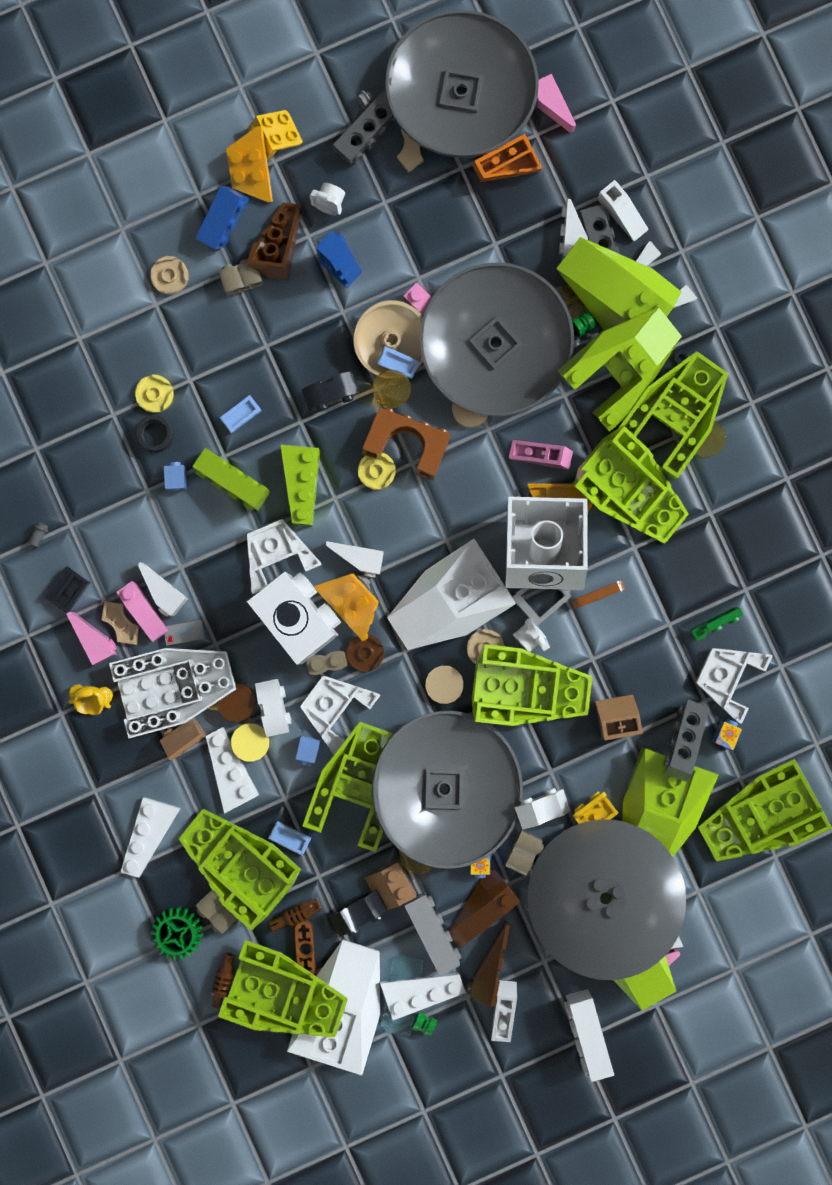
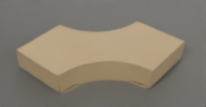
(410, 155)
(125, 629)

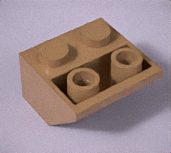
(618, 717)

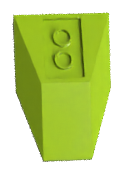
(663, 803)

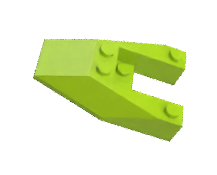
(631, 354)
(686, 403)
(351, 778)

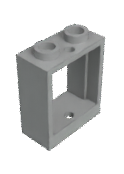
(527, 610)

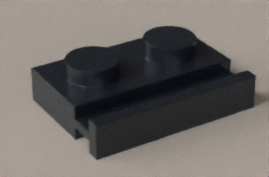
(67, 589)

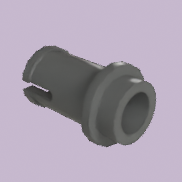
(38, 534)

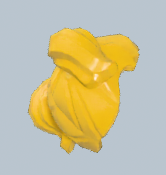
(90, 699)

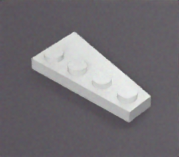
(230, 773)
(150, 827)
(416, 994)

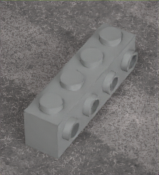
(432, 933)

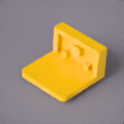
(278, 131)
(597, 809)

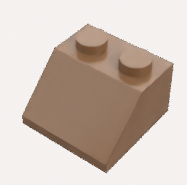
(182, 738)
(391, 885)

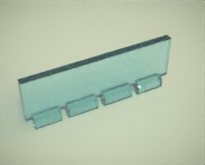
(406, 968)

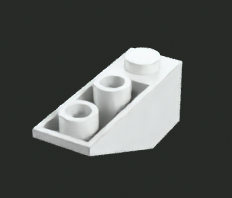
(622, 210)
(571, 229)

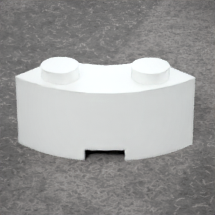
(272, 707)
(542, 809)

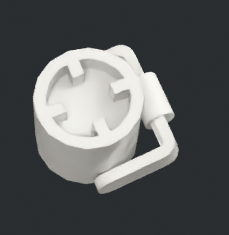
(328, 199)
(531, 636)

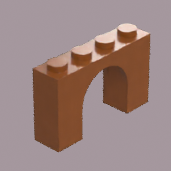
(389, 423)

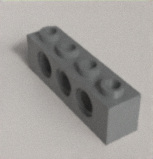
(353, 154)
(597, 215)
(697, 715)

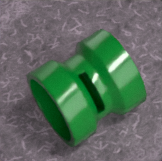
(582, 324)
(427, 1027)

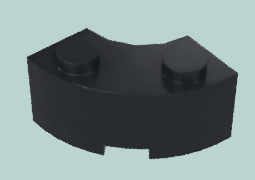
(325, 393)
(363, 910)

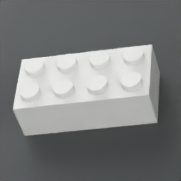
(590, 1038)

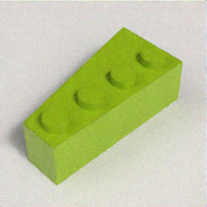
(301, 478)
(231, 479)

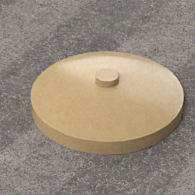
(388, 325)

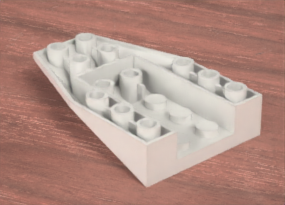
(451, 599)
(170, 686)
(355, 974)

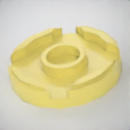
(154, 393)
(376, 473)
(249, 742)

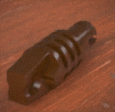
(296, 914)
(222, 980)

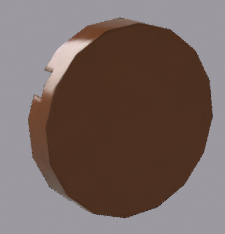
(365, 654)
(237, 704)

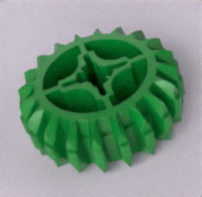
(174, 927)

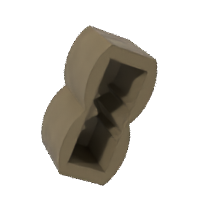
(239, 278)
(332, 661)
(523, 852)
(218, 915)

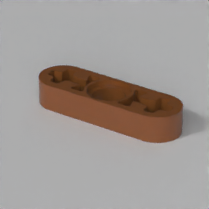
(597, 594)
(299, 934)

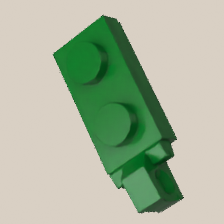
(715, 623)

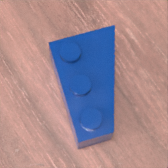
(222, 217)
(338, 259)

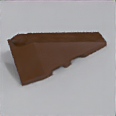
(276, 246)
(484, 907)
(486, 979)

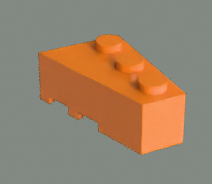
(508, 161)

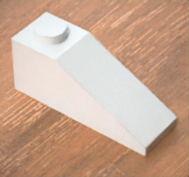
(361, 558)
(163, 593)
(504, 1011)

